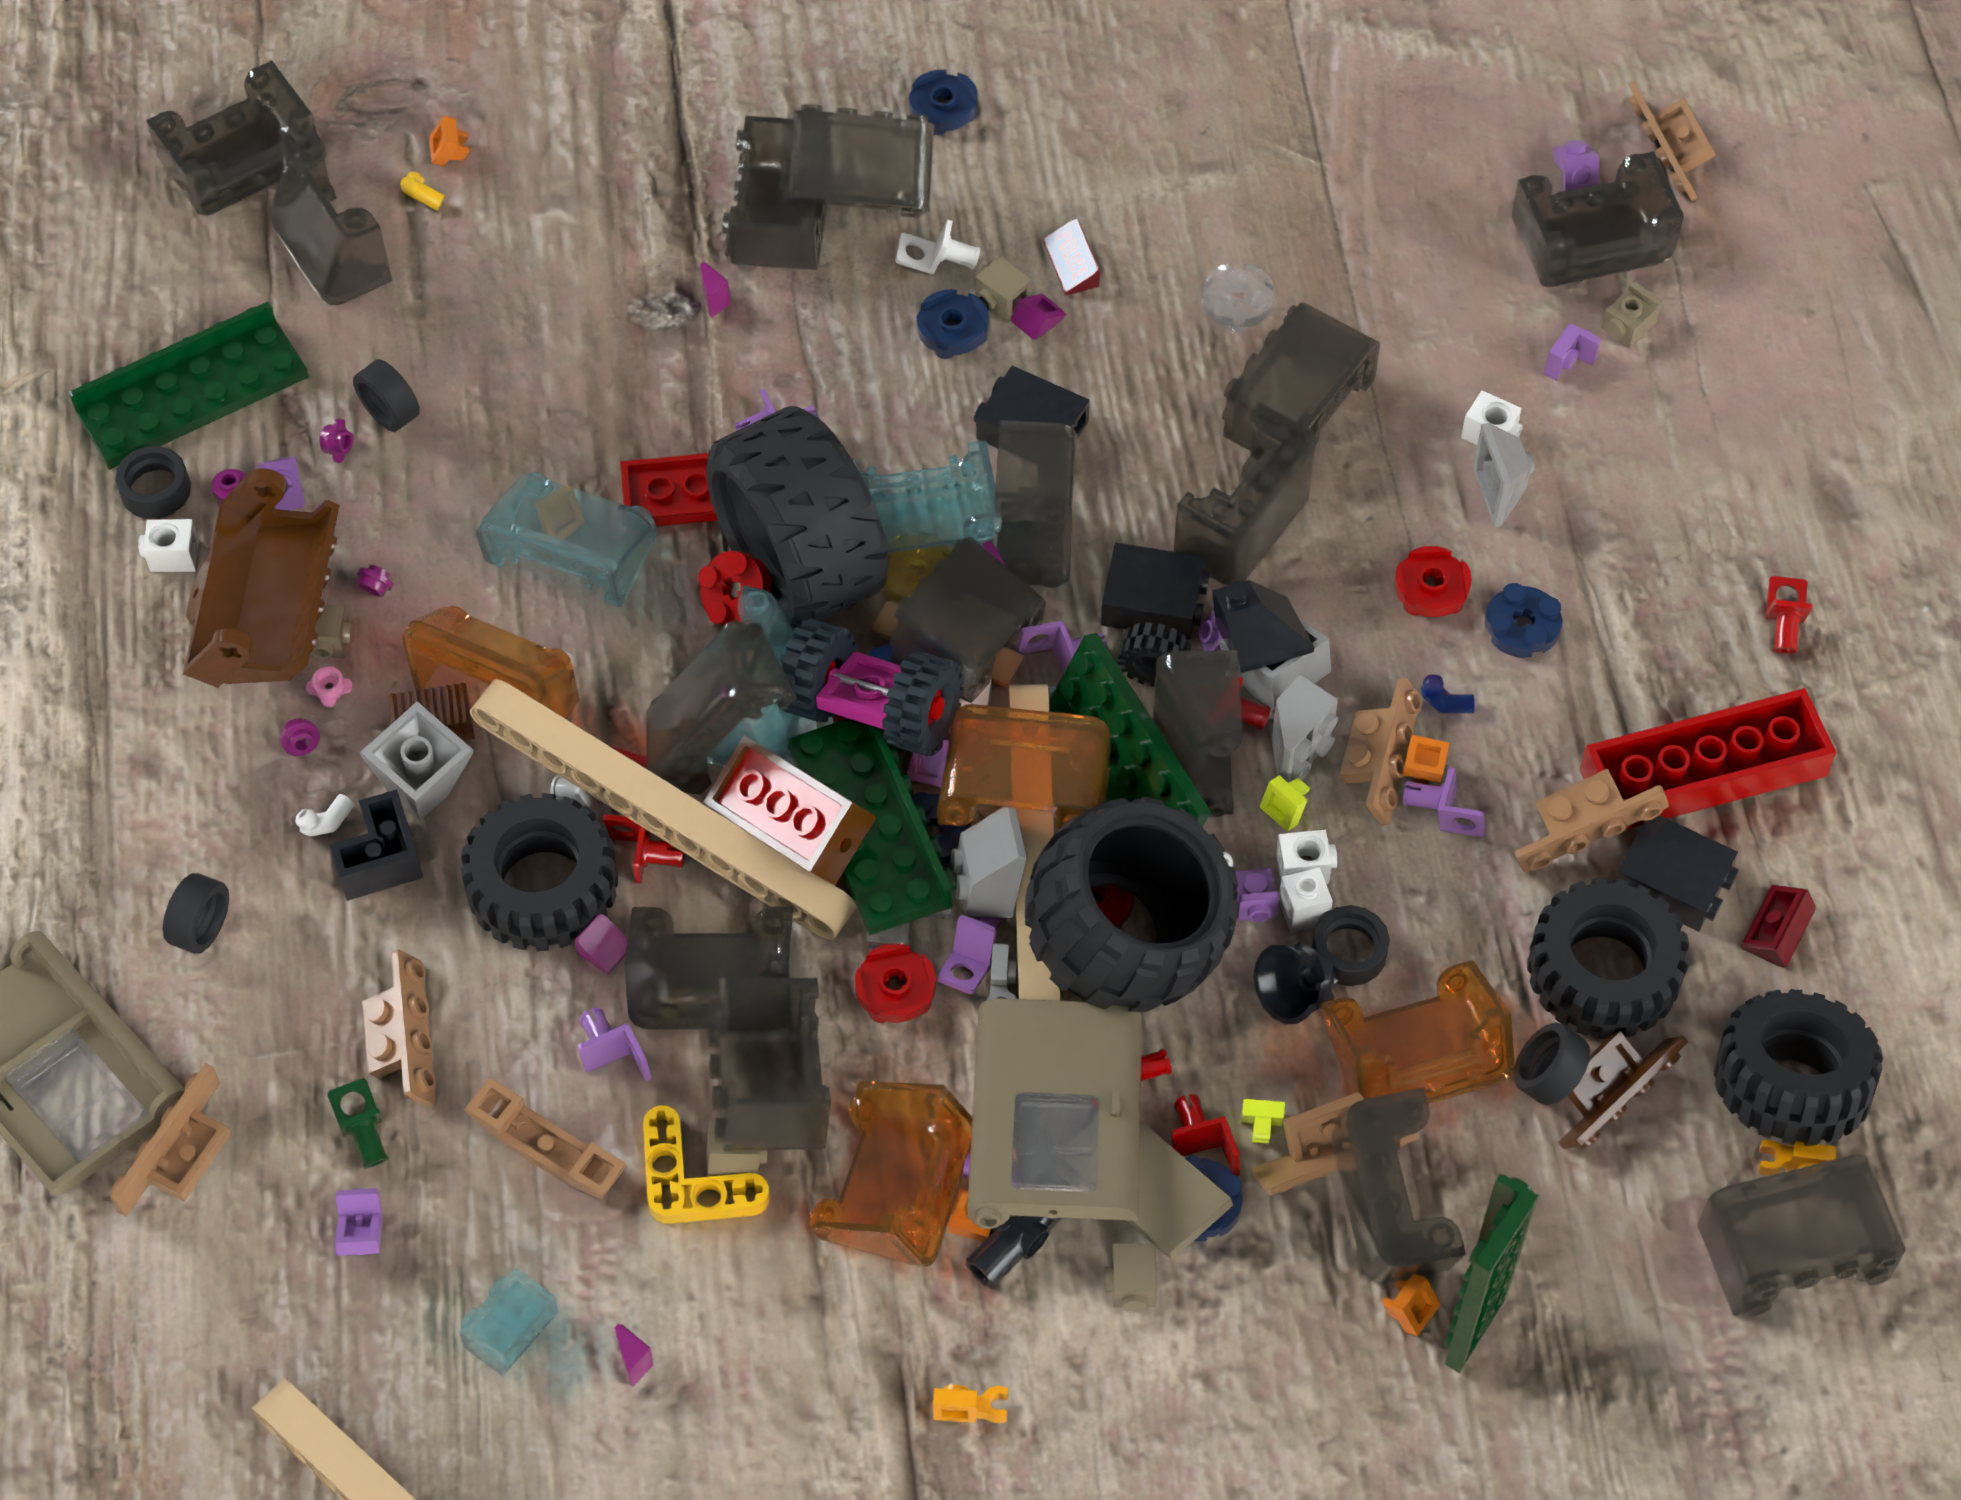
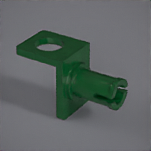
(360, 1126)

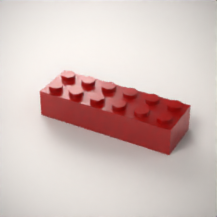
(1719, 754)

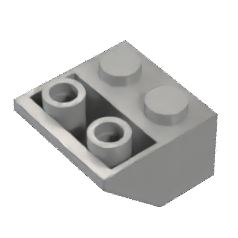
(1302, 728)

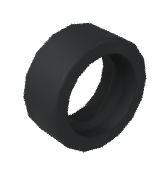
(386, 395)
(145, 461)
(195, 913)
(1357, 919)
(1551, 1063)

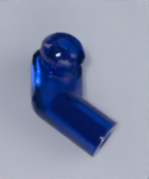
(1442, 700)

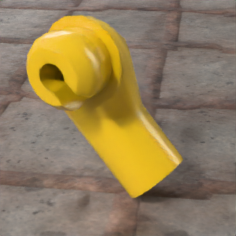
(413, 186)

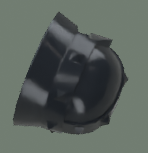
(1293, 981)

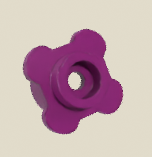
(336, 440)

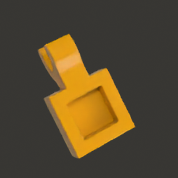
(1793, 1156)
(963, 1405)

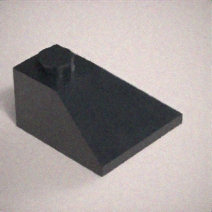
(1259, 625)

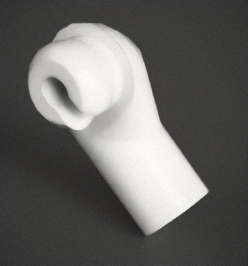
(325, 822)

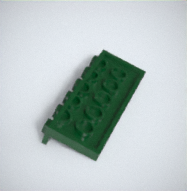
(188, 384)
(1138, 752)
(897, 865)
(1491, 1267)

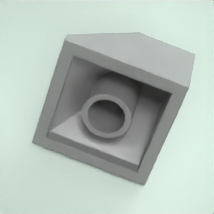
(1501, 470)
(418, 759)

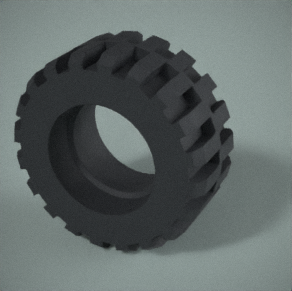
(528, 829)
(1619, 914)
(1790, 1102)

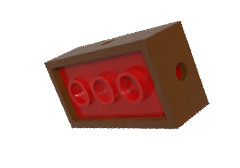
(789, 810)

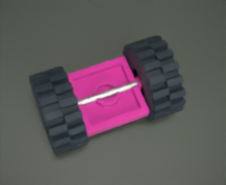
(906, 700)

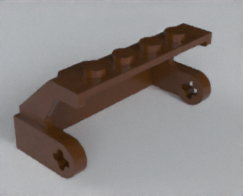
(259, 586)

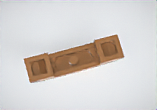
(543, 1142)

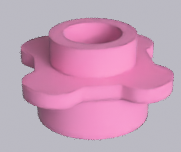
(326, 677)

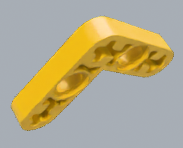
(686, 1191)

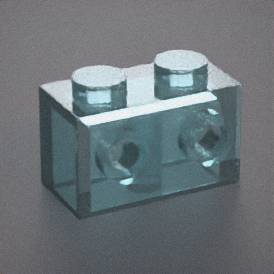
(508, 1321)

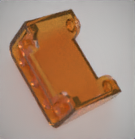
(1023, 763)
(1439, 1043)
(901, 1172)

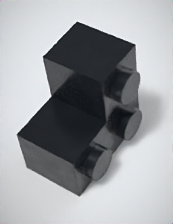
(383, 855)

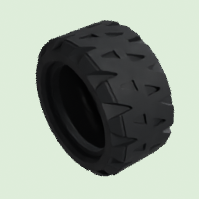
(802, 510)

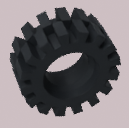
(1144, 646)

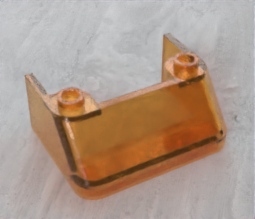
(489, 654)

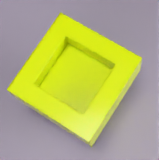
(1285, 801)
(1262, 1116)

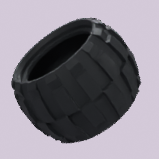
(1162, 862)

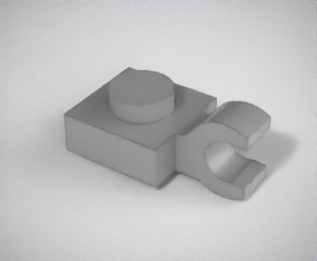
(1002, 972)

